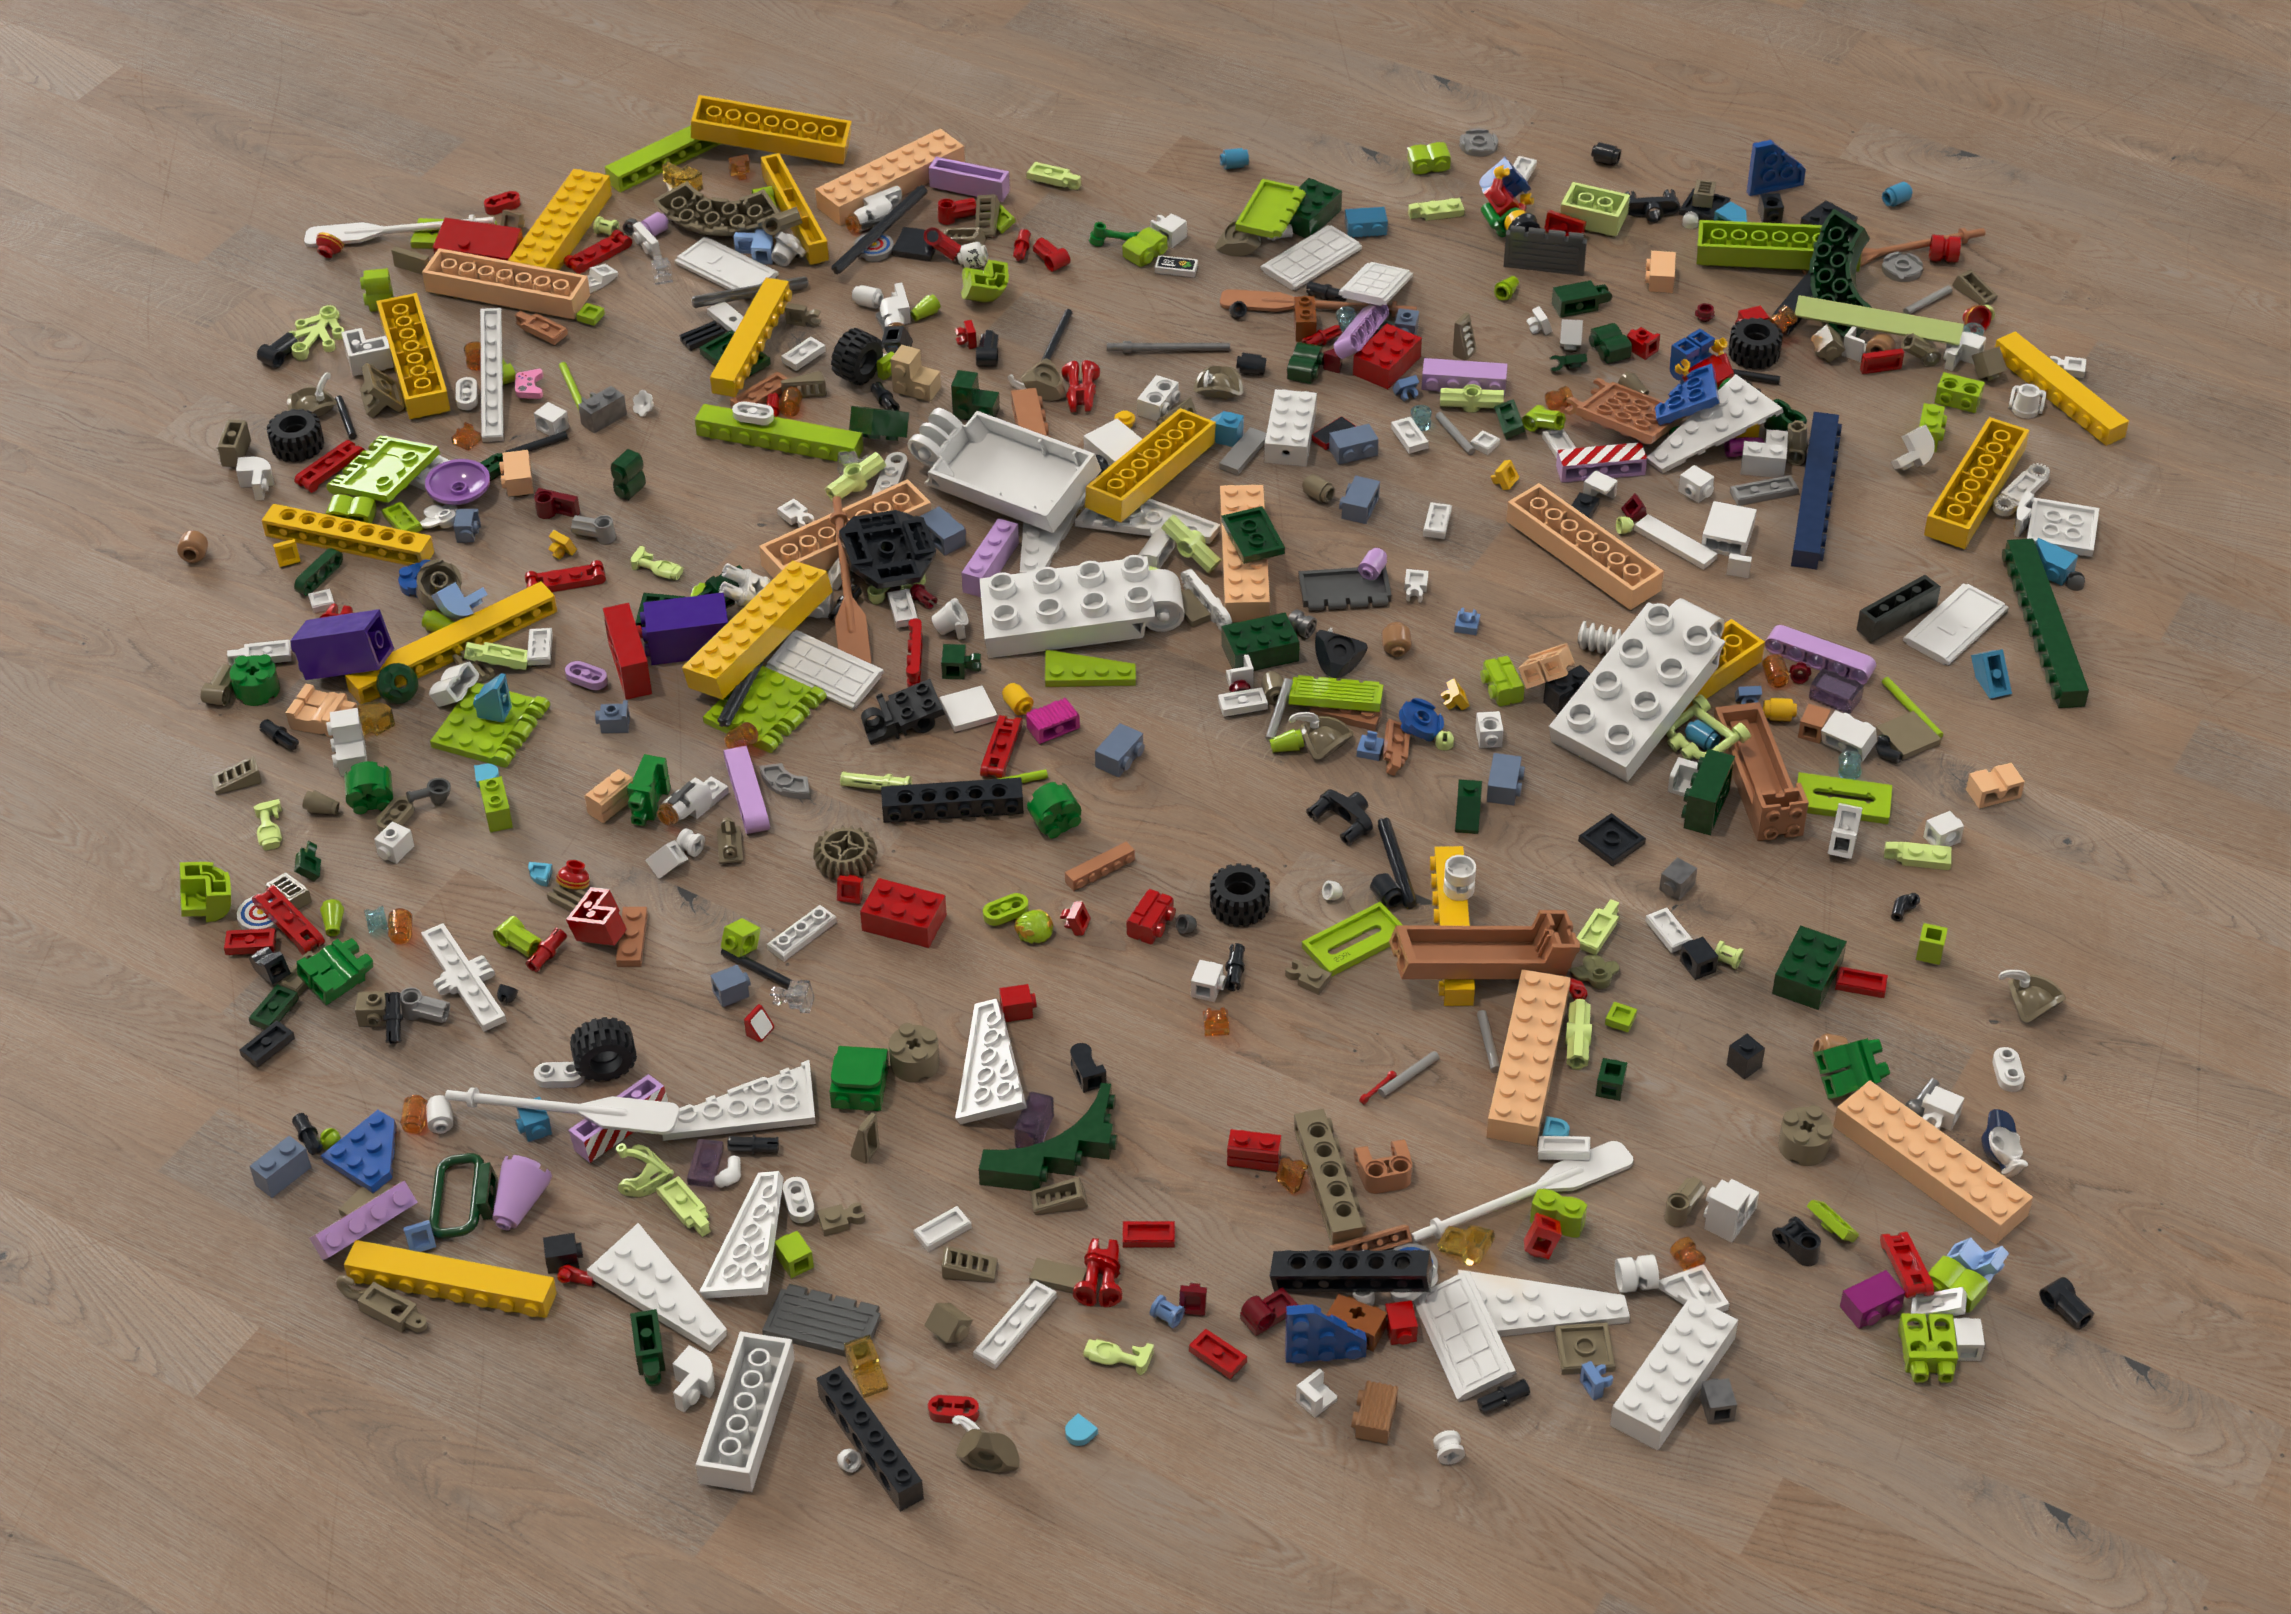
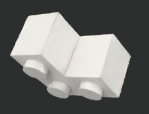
(359, 351)
(1766, 458)
(347, 739)
(1729, 1208)

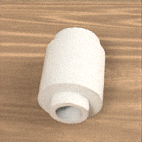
(867, 296)
(439, 1114)

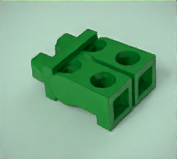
(648, 785)
(334, 970)
(1859, 1065)

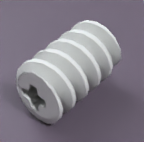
(1597, 638)

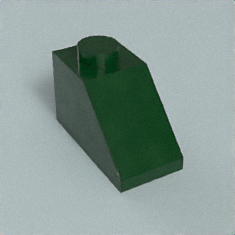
(1468, 806)

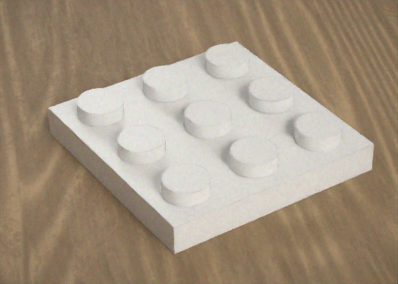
(2064, 525)

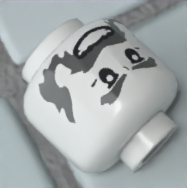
(973, 255)

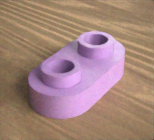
(586, 675)

